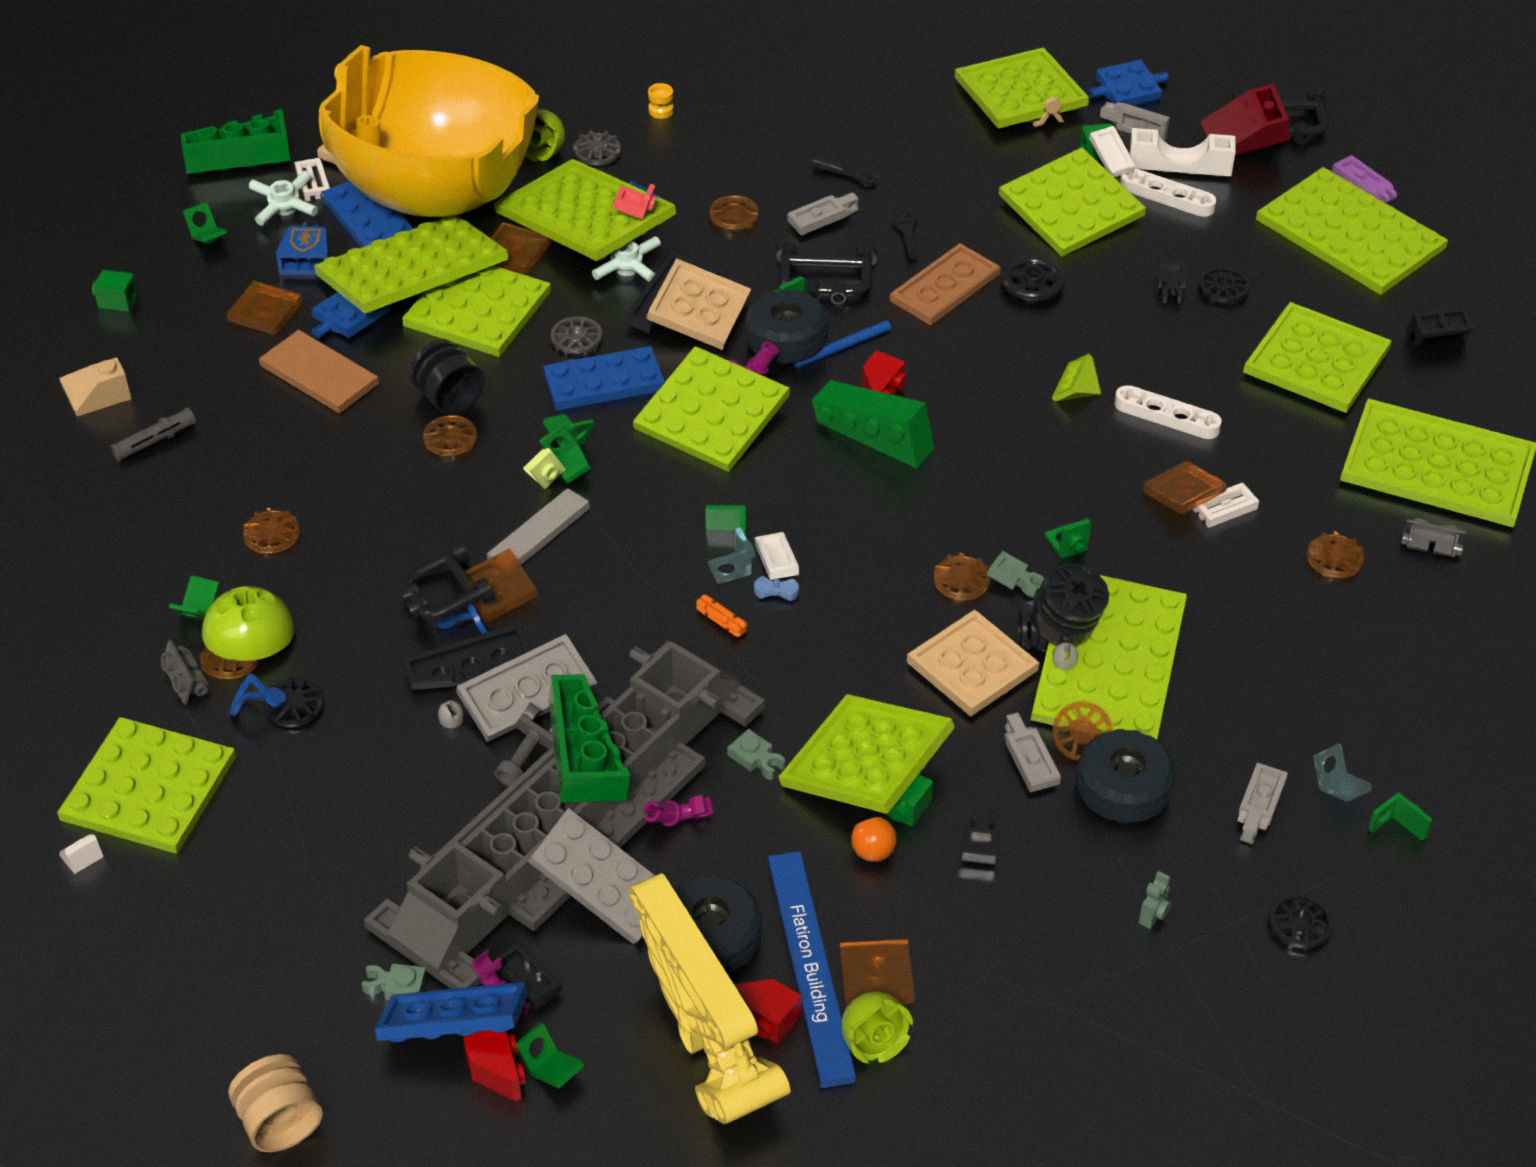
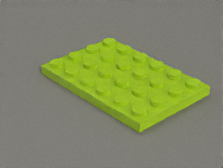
(577, 210)
(1352, 230)
(410, 262)
(1439, 462)
(1122, 663)

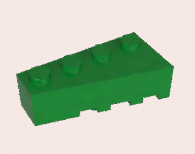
(236, 145)
(877, 420)
(584, 753)

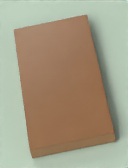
(945, 284)
(319, 371)

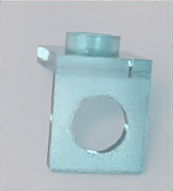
(740, 559)
(1338, 781)

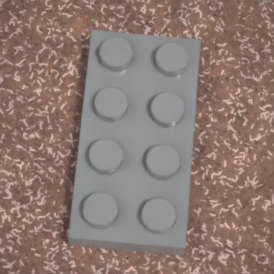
(503, 693)
(592, 872)

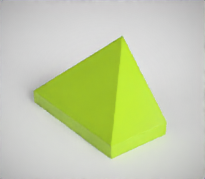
(1078, 380)

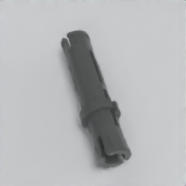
(163, 429)

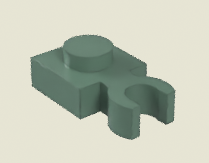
(1013, 572)
(754, 752)
(1156, 903)
(399, 980)

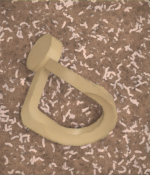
(1051, 106)

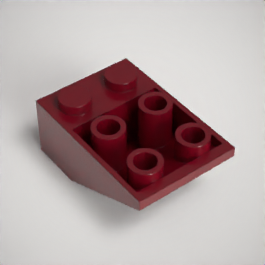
(1253, 118)

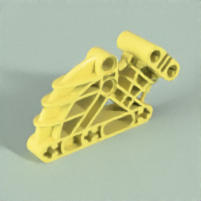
(706, 1006)

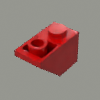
(883, 373)
(772, 1007)
(493, 1063)

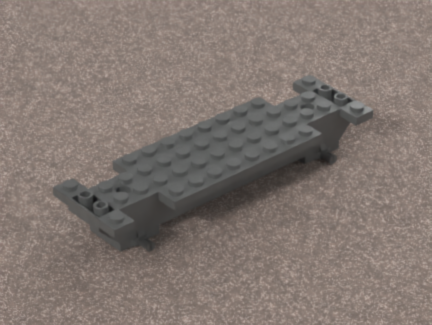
(485, 866)

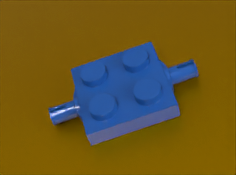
(1128, 83)
(342, 317)

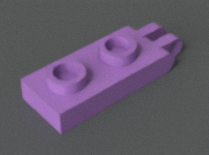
(1365, 178)

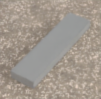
(543, 526)

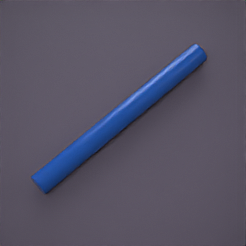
(848, 341)

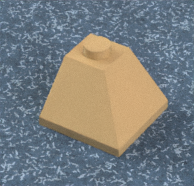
(96, 386)

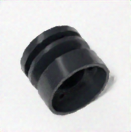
(446, 376)
(1070, 604)

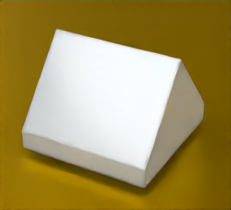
(81, 853)

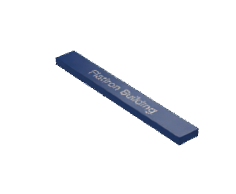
(811, 970)

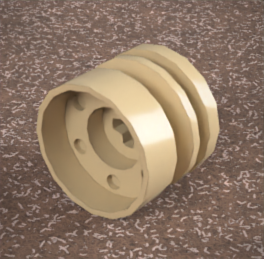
(275, 1103)

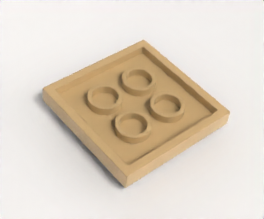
(699, 304)
(972, 662)

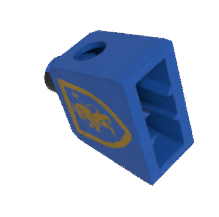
(302, 249)

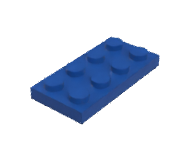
(362, 216)
(603, 378)
(452, 1012)

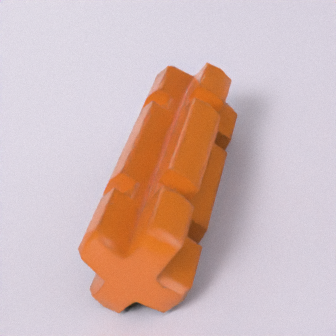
(721, 615)

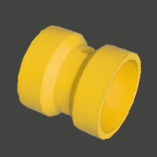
(660, 101)

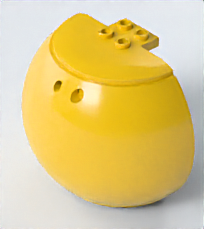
(427, 129)

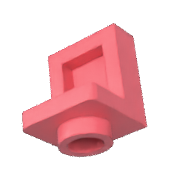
(634, 202)

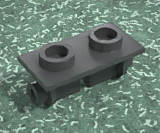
(1447, 538)
(183, 672)

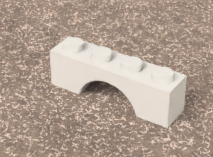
(1211, 157)

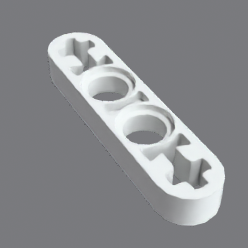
(1195, 200)
(1169, 408)

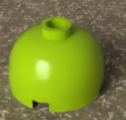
(547, 136)
(875, 1026)

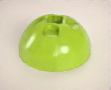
(247, 624)

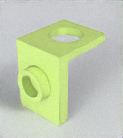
(544, 468)

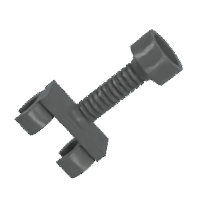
(510, 770)

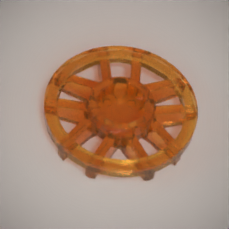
(733, 213)
(449, 436)
(271, 531)
(1335, 555)
(961, 577)
(209, 661)
(1082, 729)

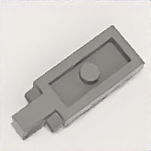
(1129, 117)
(822, 212)
(1030, 755)
(1260, 800)

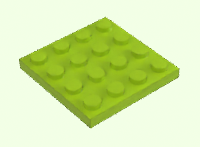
(1018, 85)
(1072, 201)
(479, 309)
(1317, 357)
(711, 408)
(866, 753)
(147, 785)

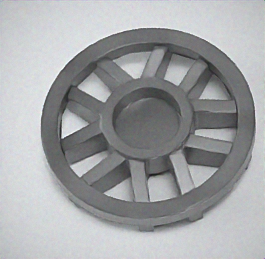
(600, 145)
(576, 335)

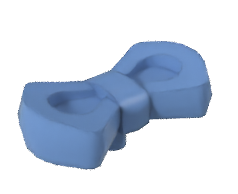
(764, 587)

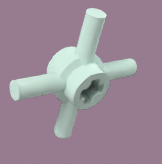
(283, 198)
(628, 260)

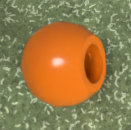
(873, 839)

